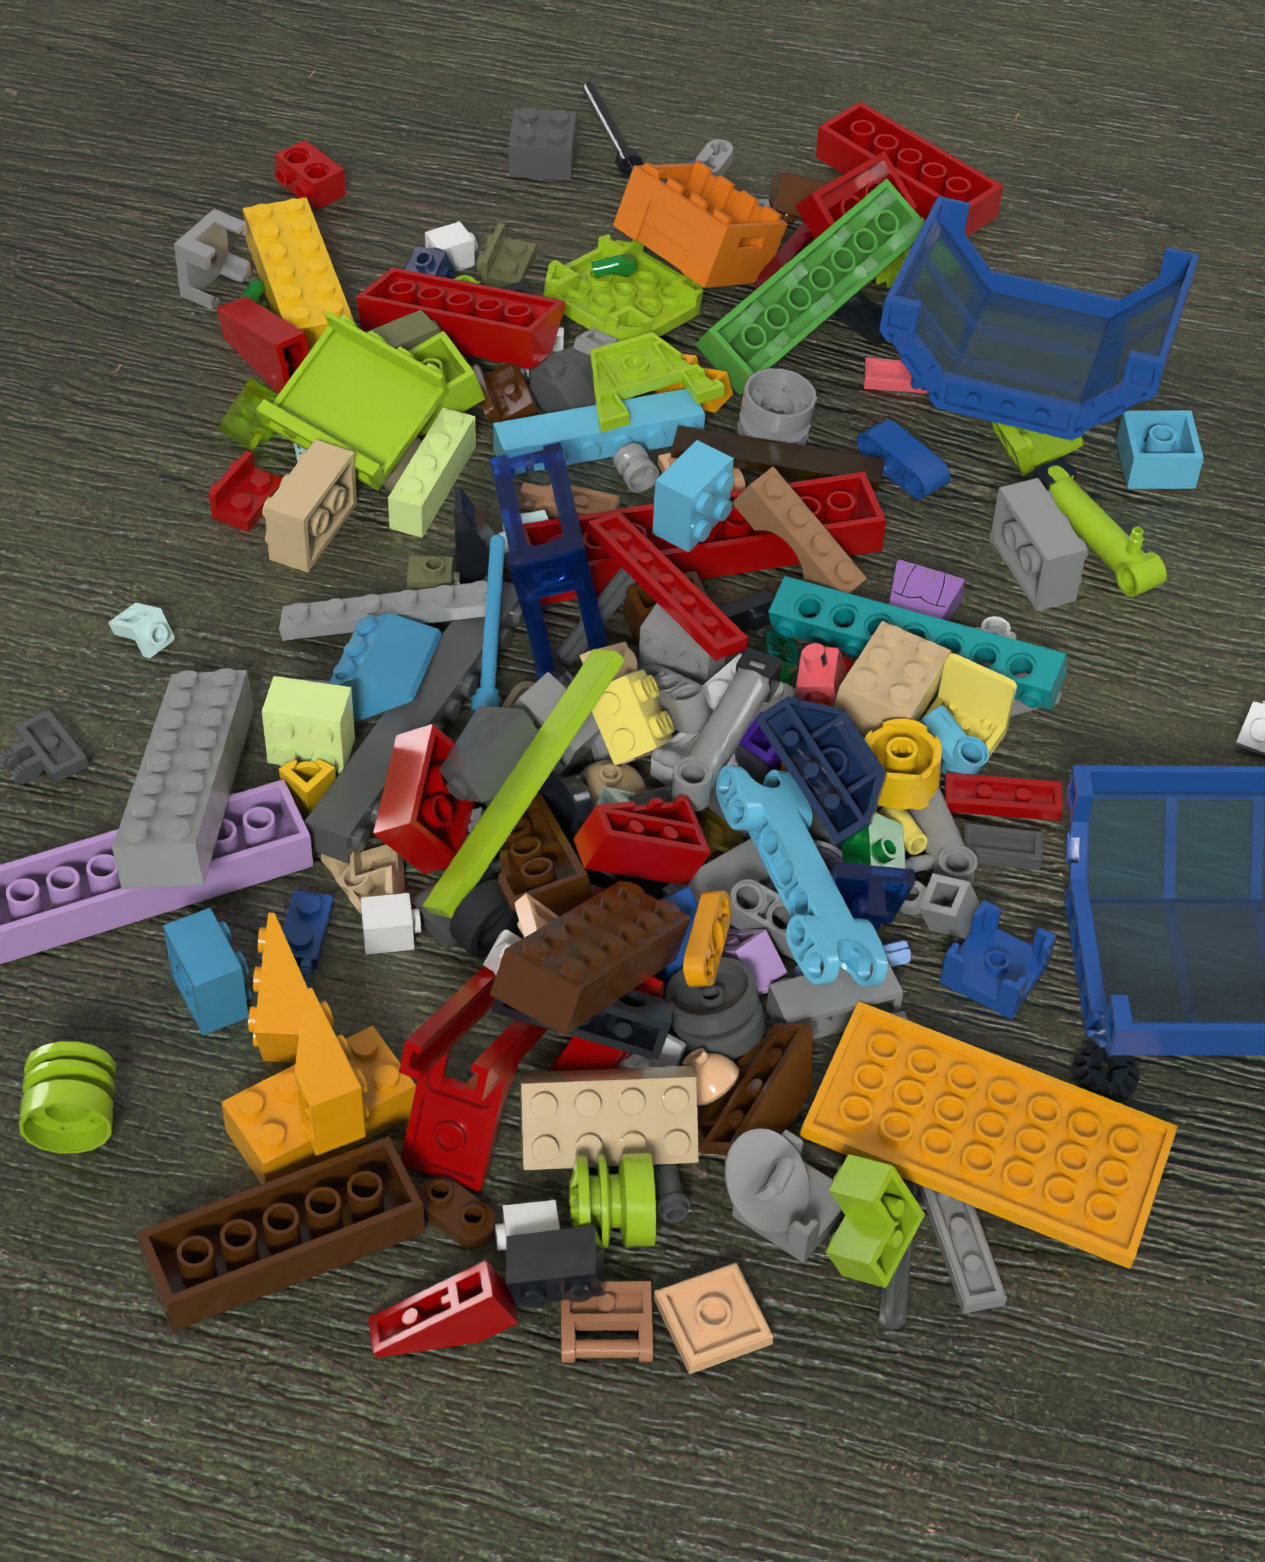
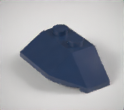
(827, 763)

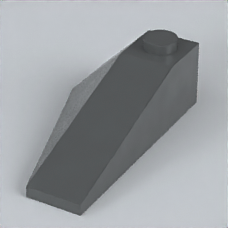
(563, 381)

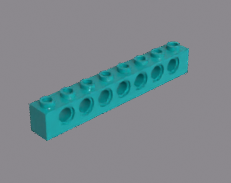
(834, 608)

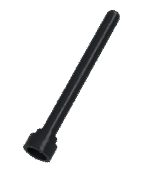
(626, 157)

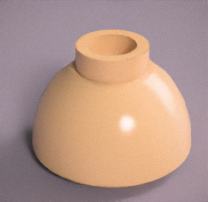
(714, 1074)

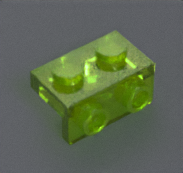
(242, 419)

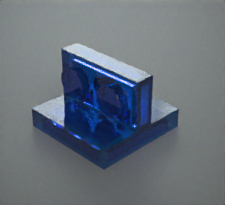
(873, 891)

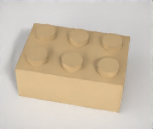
(310, 505)
(891, 678)

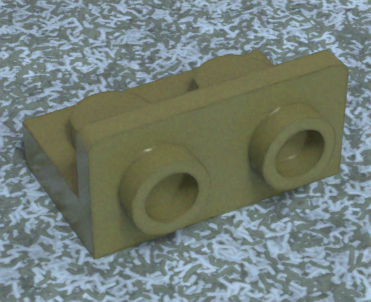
(505, 259)

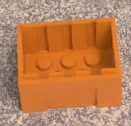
(700, 223)

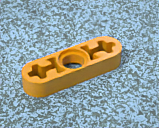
(707, 939)

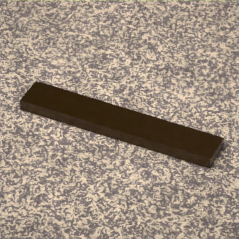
(786, 458)

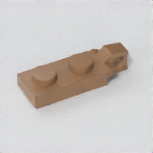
(586, 500)

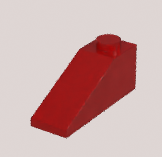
(446, 1315)

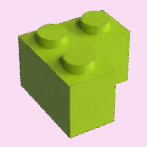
(877, 1220)

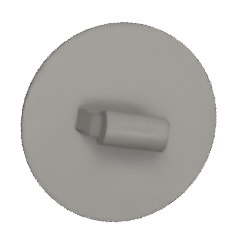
(767, 1180)

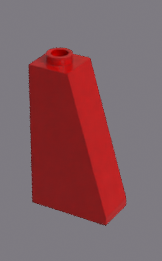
(263, 340)

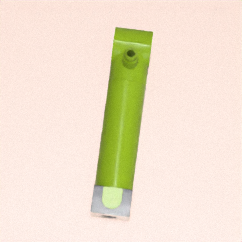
(1122, 553)

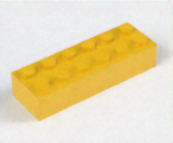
(294, 265)

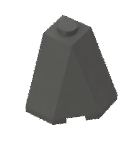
(488, 752)

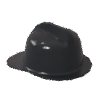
(569, 802)

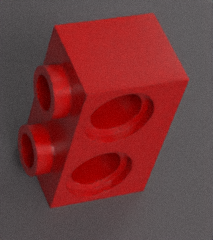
(310, 174)

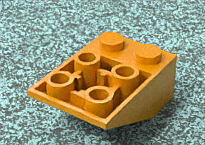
(280, 997)
(326, 1084)

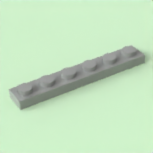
(419, 605)

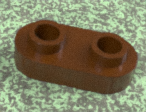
(452, 1211)

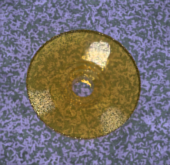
(718, 832)

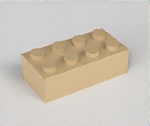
(608, 1116)

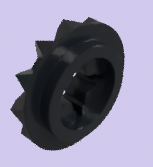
(1089, 1077)

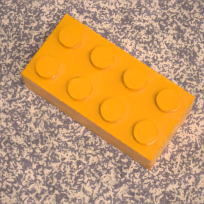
(267, 1120)

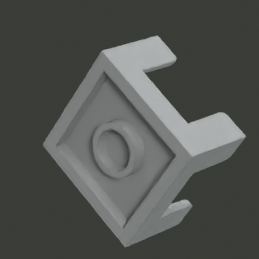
(205, 255)
(818, 1219)

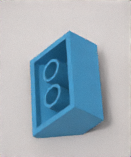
(385, 662)

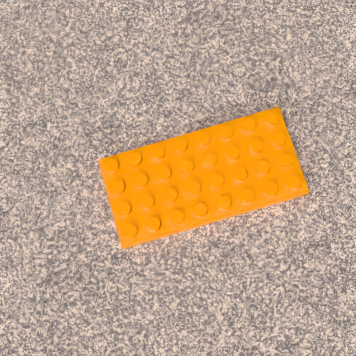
(992, 1133)

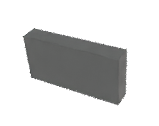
(1004, 846)

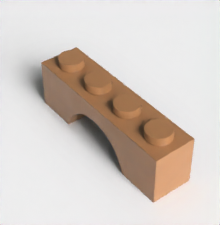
(776, 508)

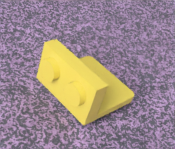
(976, 699)
(632, 717)

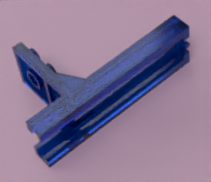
(551, 566)

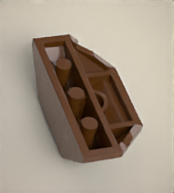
(768, 1091)

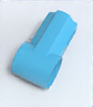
(959, 751)

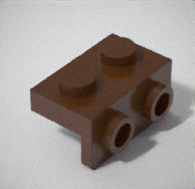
(505, 393)

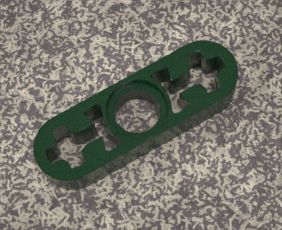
(784, 649)

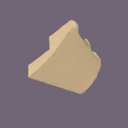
(368, 873)

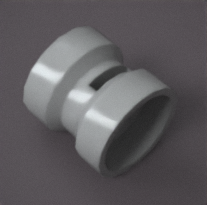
(635, 467)

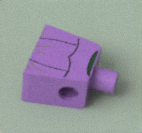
(926, 590)

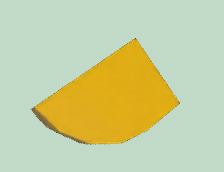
(307, 782)

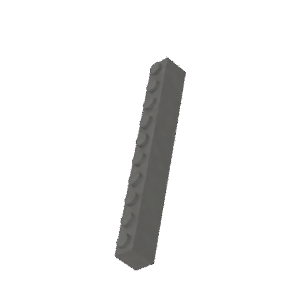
(352, 802)

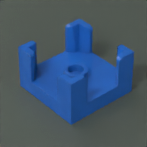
(996, 965)

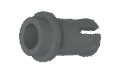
(672, 1202)

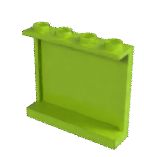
(357, 398)

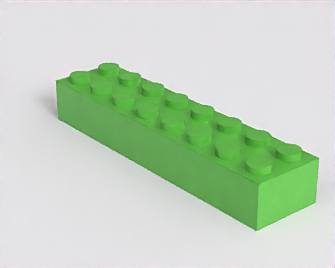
(812, 286)

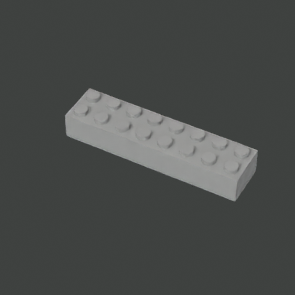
(184, 780)

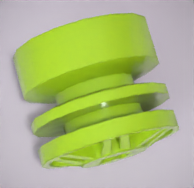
(67, 1097)
(616, 1199)

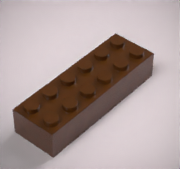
(590, 956)
(281, 1233)

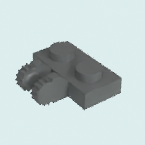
(50, 747)

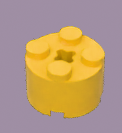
(911, 763)

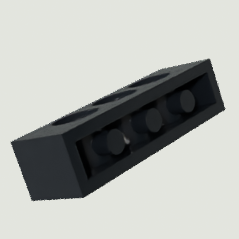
(631, 1024)

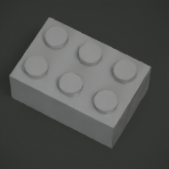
(1038, 544)

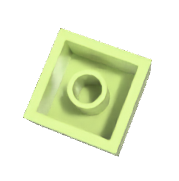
(308, 722)

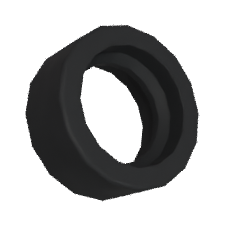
(482, 919)

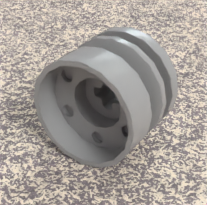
(777, 407)

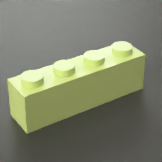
(432, 472)

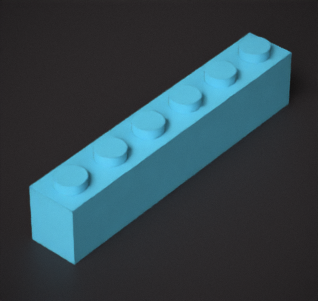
(651, 425)

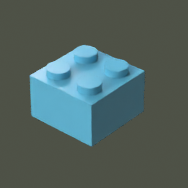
(1159, 449)
(693, 496)

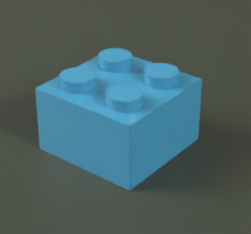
(208, 970)

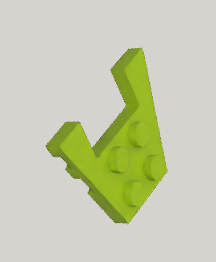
(639, 367)

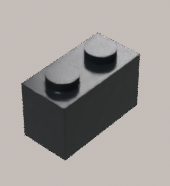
(555, 1266)

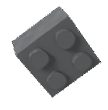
(542, 144)

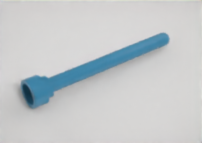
(487, 694)

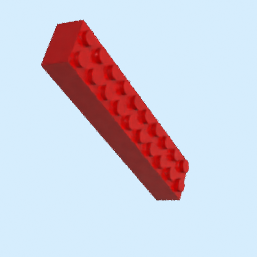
(840, 503)

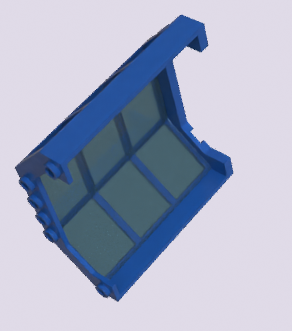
(1023, 345)
(1168, 907)

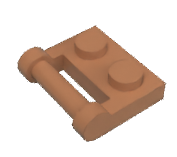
(624, 1307)

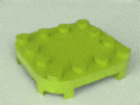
(621, 306)

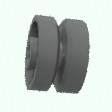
(720, 1016)

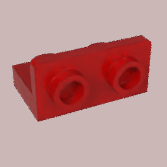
(242, 493)

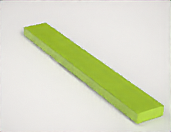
(524, 782)

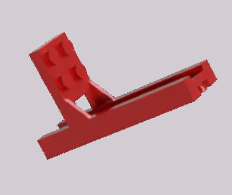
(455, 1121)

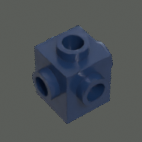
(431, 262)

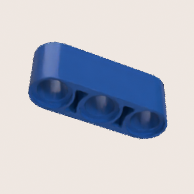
(906, 459)

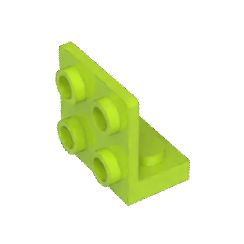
(1031, 448)

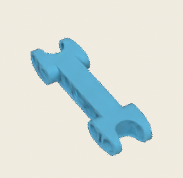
(820, 921)

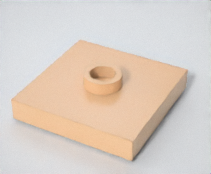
(713, 1318)

